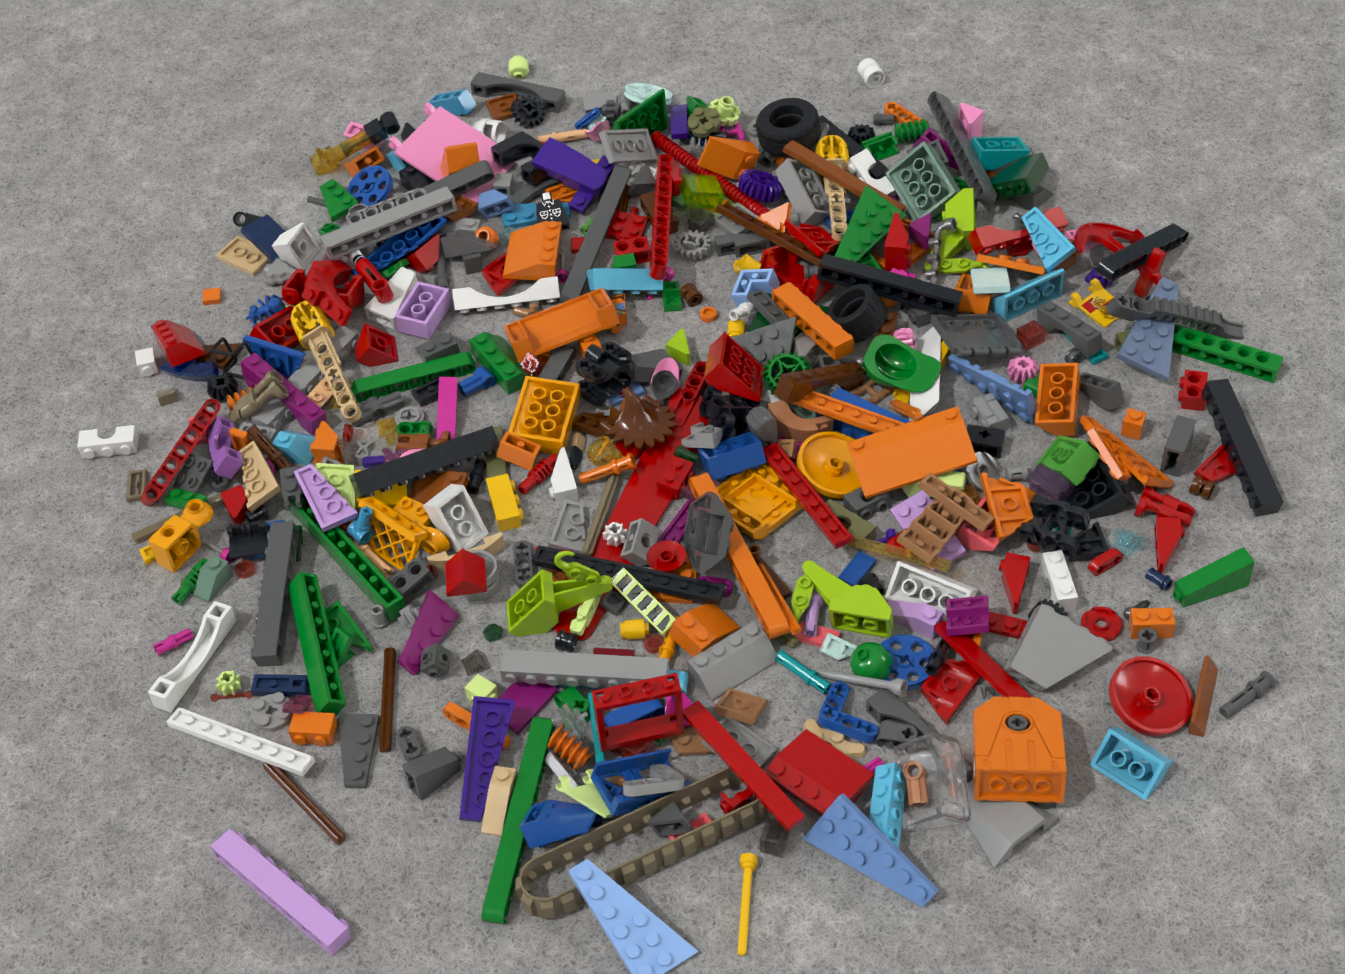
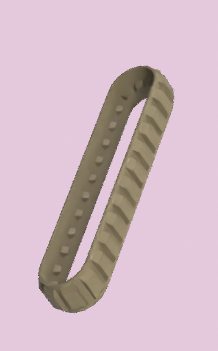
(626, 825)

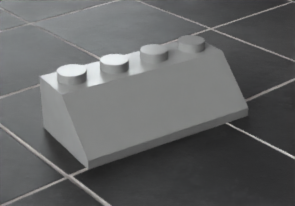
(804, 191)
(732, 661)

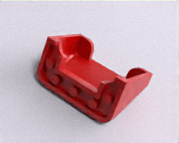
(790, 271)
(352, 295)

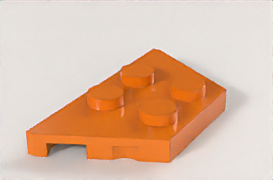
(1006, 261)
(1007, 504)

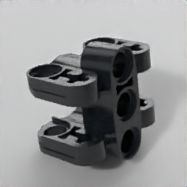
(602, 372)
(726, 411)
(1049, 510)

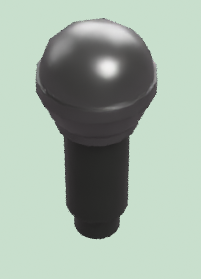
(1143, 604)

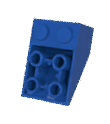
(555, 821)

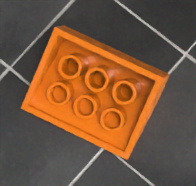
(534, 251)

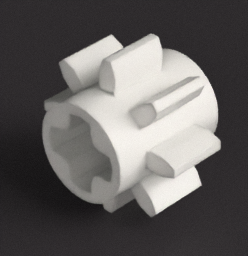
(614, 534)

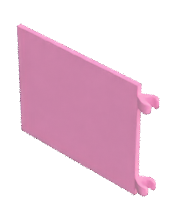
(441, 129)

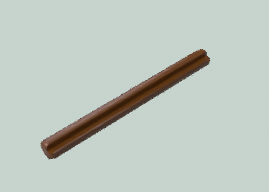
(387, 700)
(305, 803)

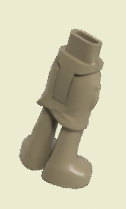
(256, 397)

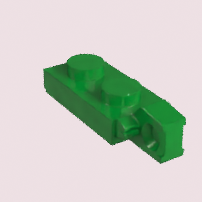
(179, 498)

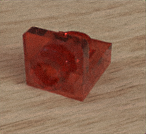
(531, 365)

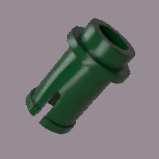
(685, 454)

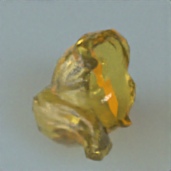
(603, 451)

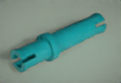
(809, 676)

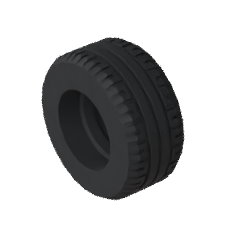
(787, 121)

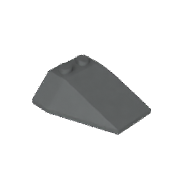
(707, 531)

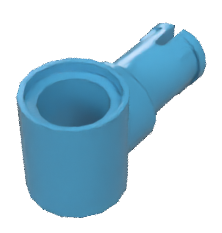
(359, 528)

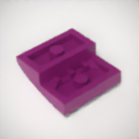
(967, 615)

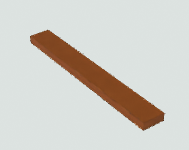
(832, 171)

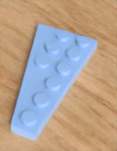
(635, 932)

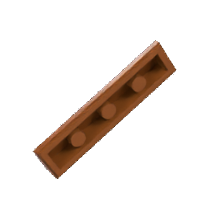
(1203, 698)

